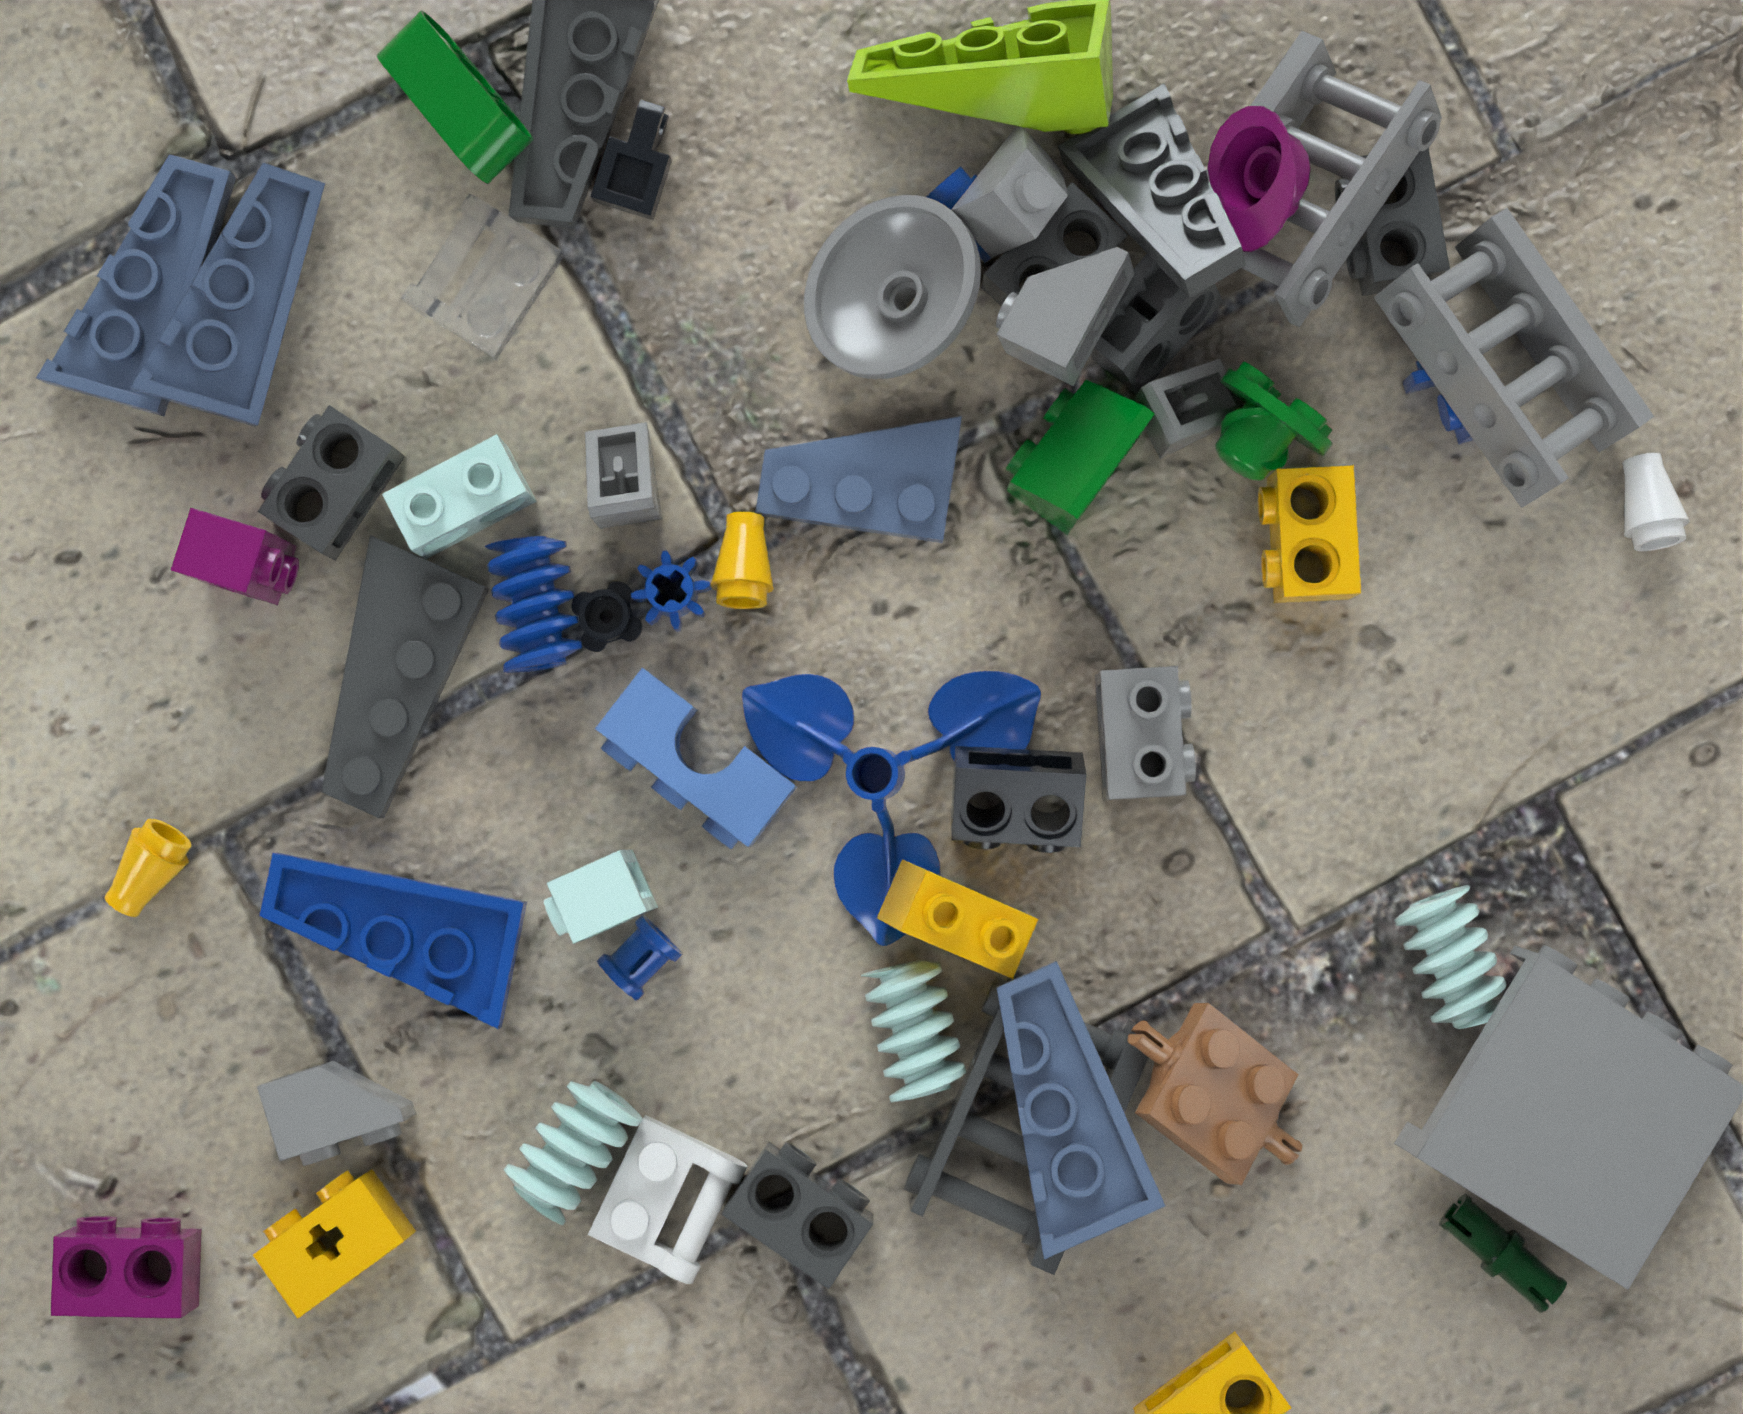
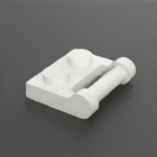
(647, 1190)

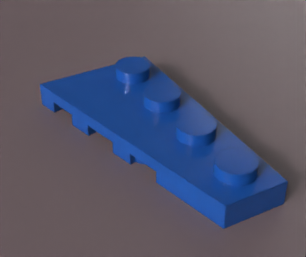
(424, 933)

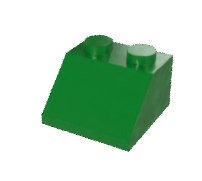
(1077, 453)

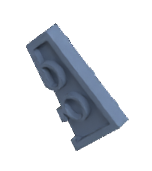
(866, 481)

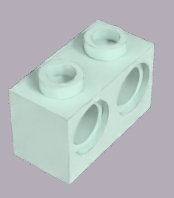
(459, 497)
(599, 896)

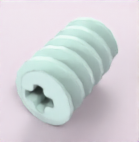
(1452, 958)
(915, 1029)
(572, 1149)

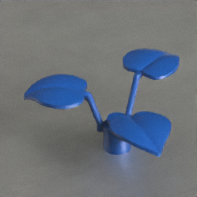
(806, 718)

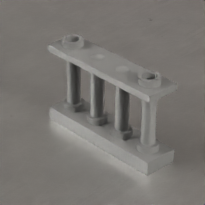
(1293, 89)
(1549, 328)

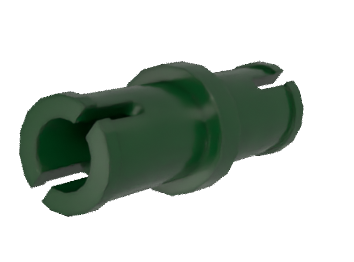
(1503, 1253)

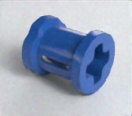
(639, 957)

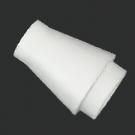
(1651, 505)

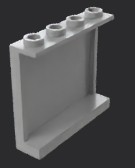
(1579, 1116)

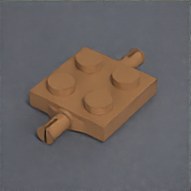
(1216, 1093)

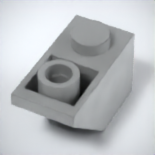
(326, 1106)

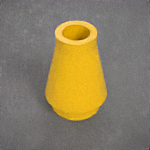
(743, 565)
(147, 865)

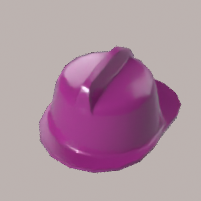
(1257, 174)

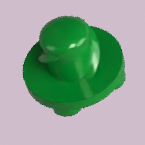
(1260, 432)

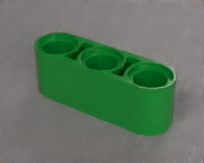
(454, 97)

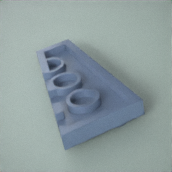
(143, 285)
(235, 312)
(1074, 1131)

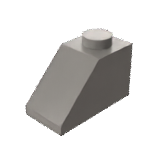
(1012, 195)
(1064, 312)

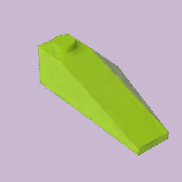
(1024, 74)

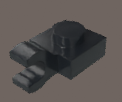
(633, 171)

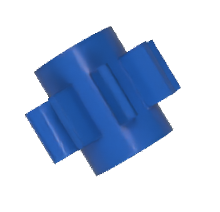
(671, 574)

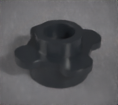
(592, 605)

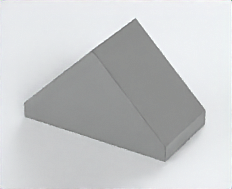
(1186, 406)
(621, 476)

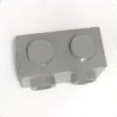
(1143, 733)

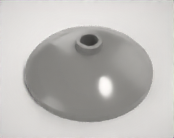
(871, 272)

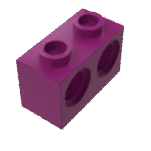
(236, 557)
(128, 1284)

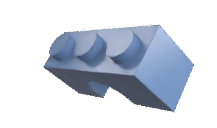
(647, 730)

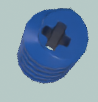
(534, 603)

